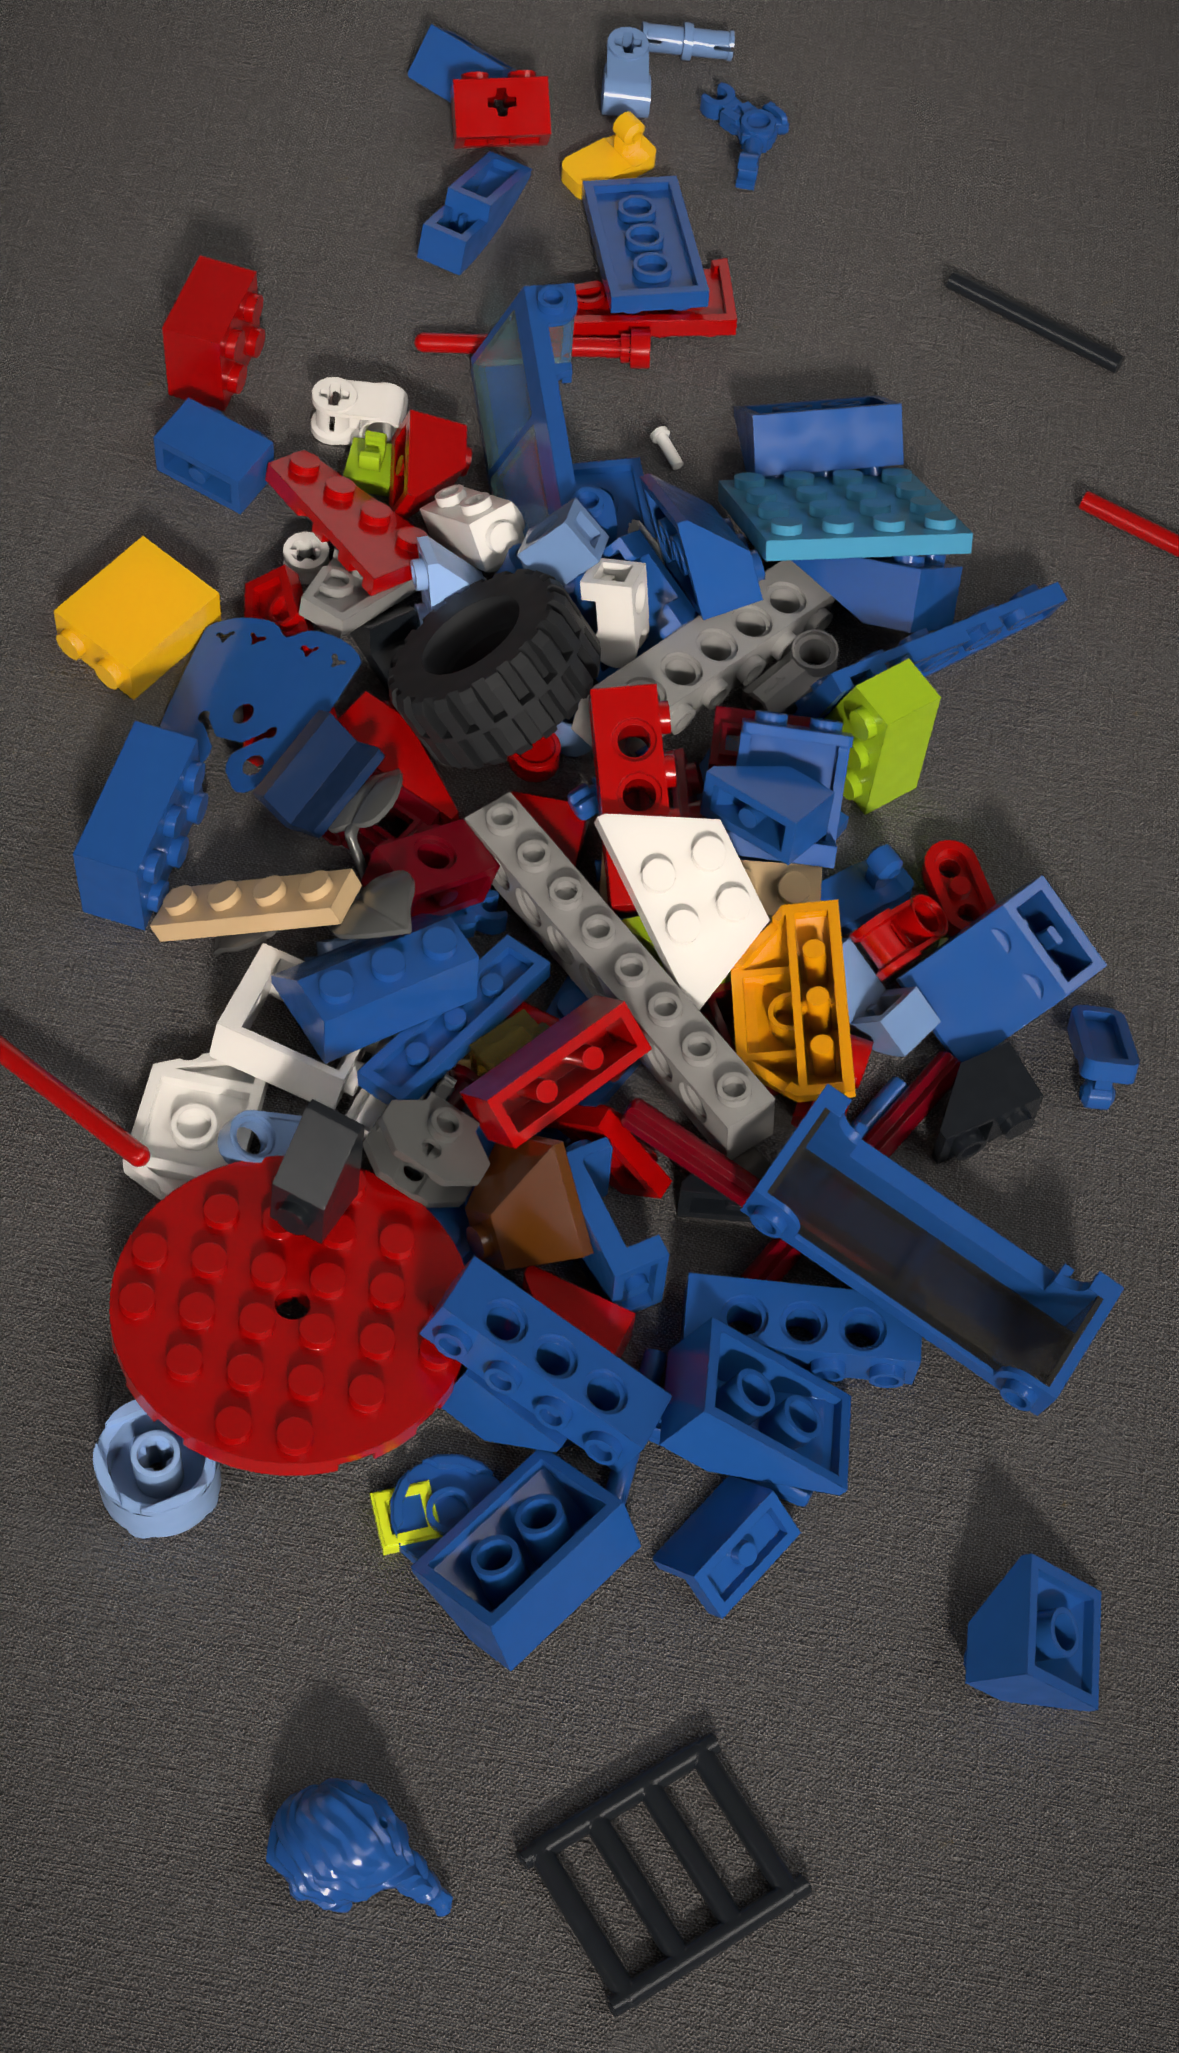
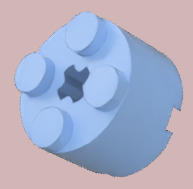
(151, 1500)

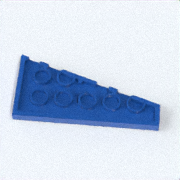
(938, 649)

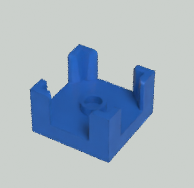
(667, 602)

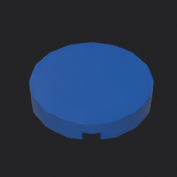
(456, 1487)

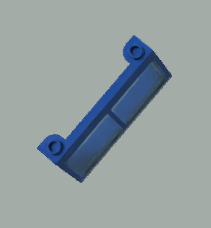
(522, 407)

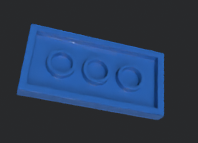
(644, 244)

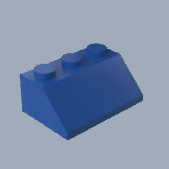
(821, 436)
(702, 550)
(380, 985)
(527, 1556)

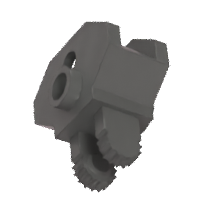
(430, 1142)

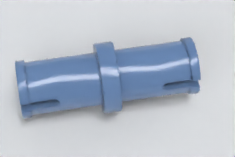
(689, 41)

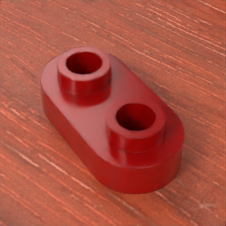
(959, 895)

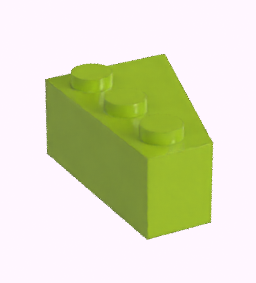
(891, 734)

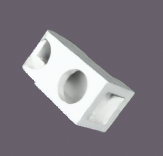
(621, 607)

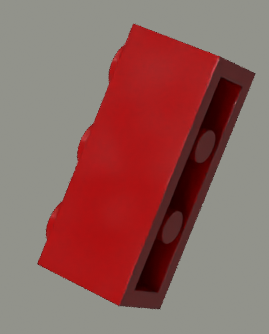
(555, 1071)

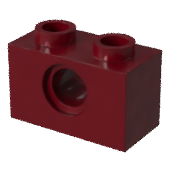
(446, 863)

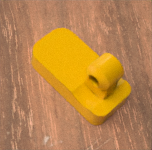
(615, 157)

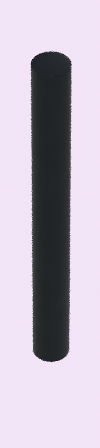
(1035, 322)

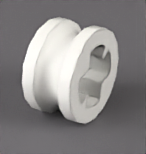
(305, 545)

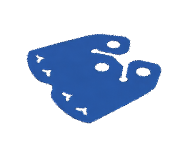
(270, 677)

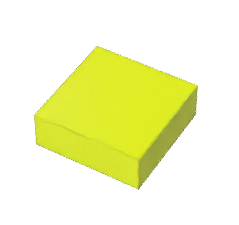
(381, 1510)

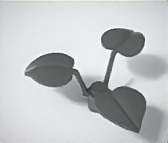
(385, 901)

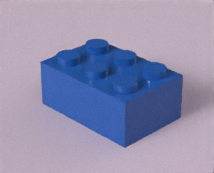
(140, 826)

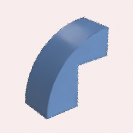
(891, 1017)

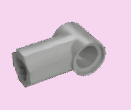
(792, 676)

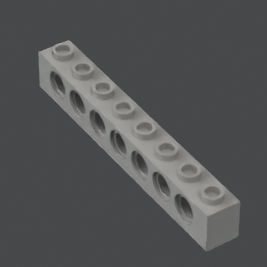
(610, 962)

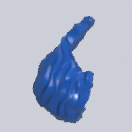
(345, 1845)

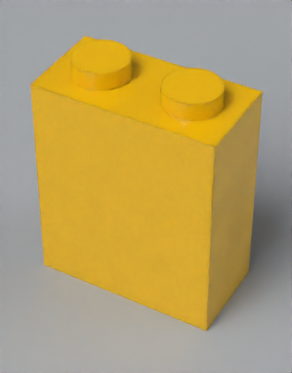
(136, 618)

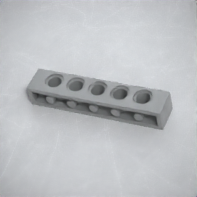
(716, 654)

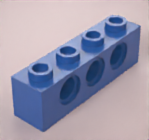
(821, 1310)
(573, 1363)

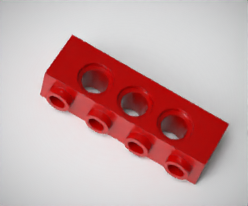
(614, 716)

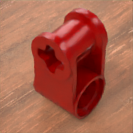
(902, 933)

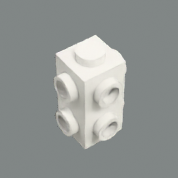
(474, 525)

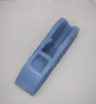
(271, 1128)

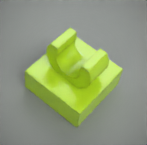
(370, 463)

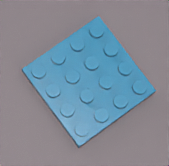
(842, 515)

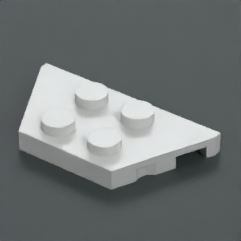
(686, 894)
(182, 1119)

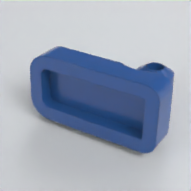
(868, 887)
(1103, 1053)

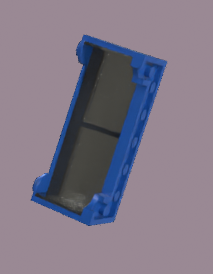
(928, 1259)

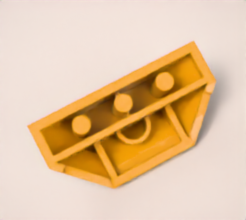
(795, 1003)

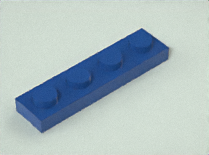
(431, 1048)

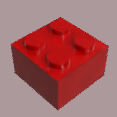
(213, 333)

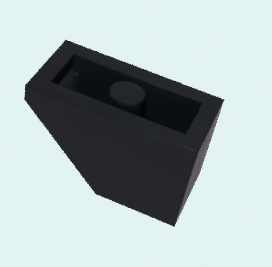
(318, 1172)

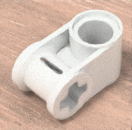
(359, 408)

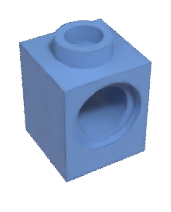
(564, 543)

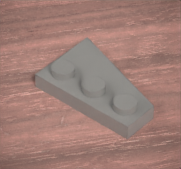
(341, 604)

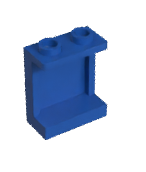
(815, 751)
(618, 1273)

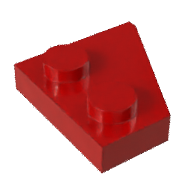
(632, 1164)

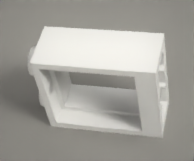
(267, 1059)

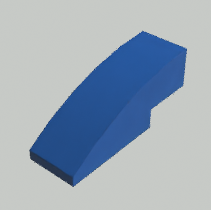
(472, 212)

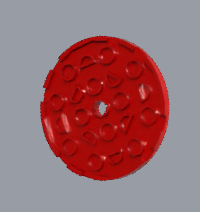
(271, 1391)

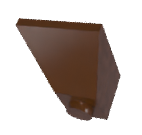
(527, 1208)

